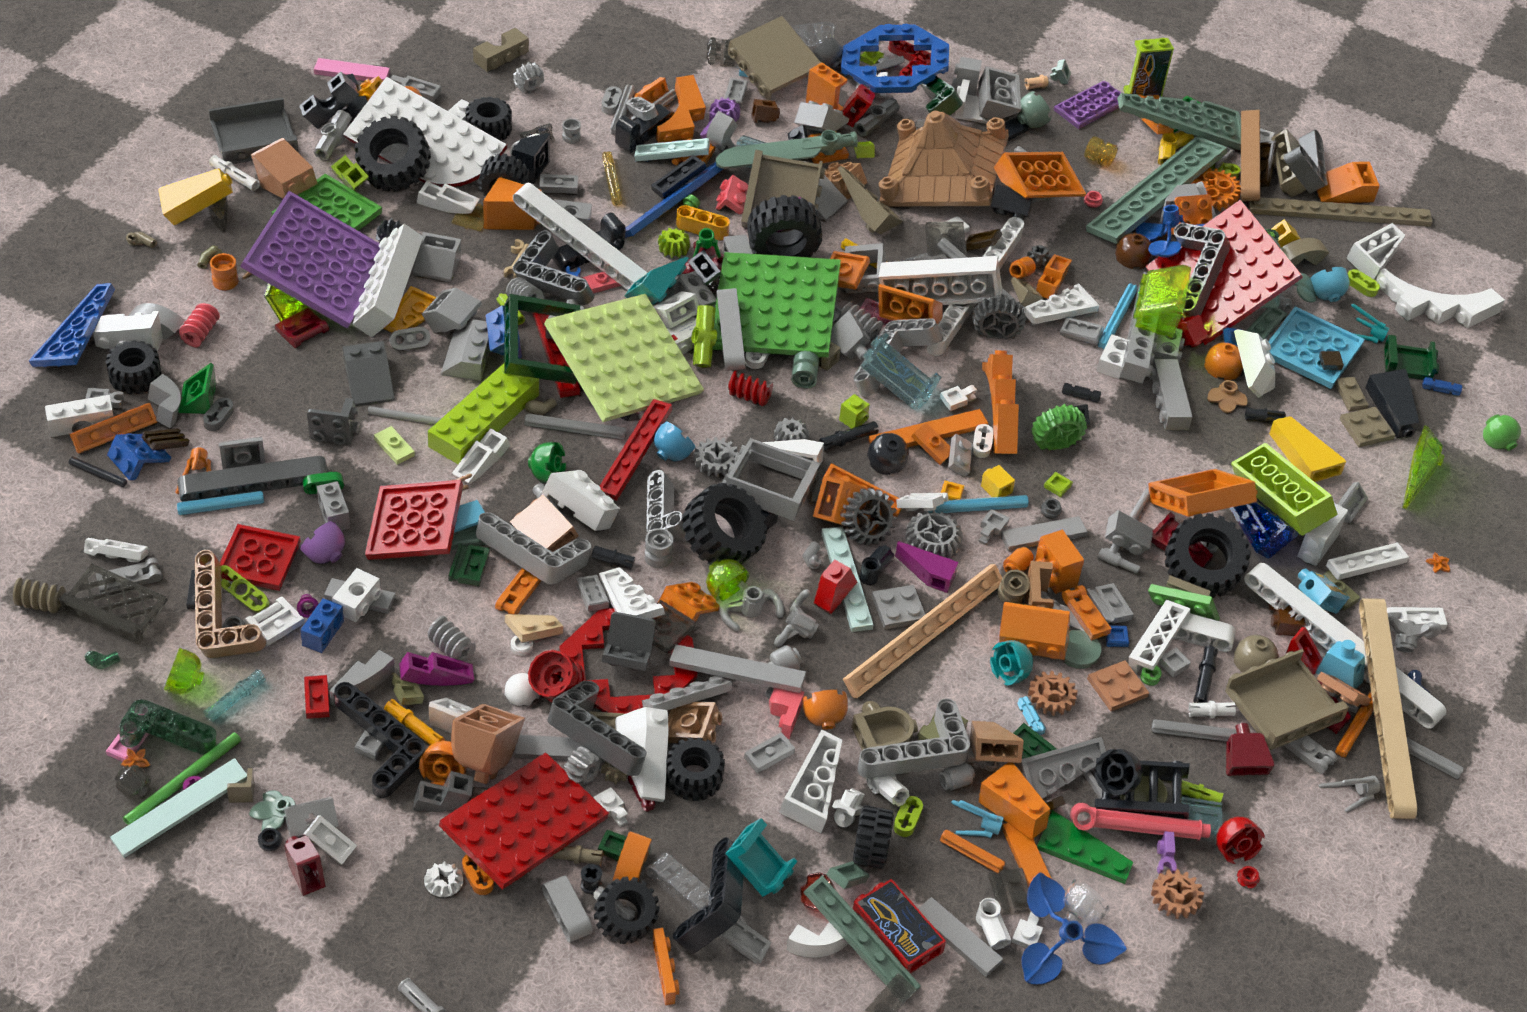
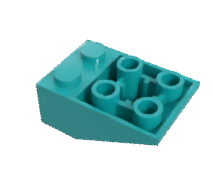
(657, 281)

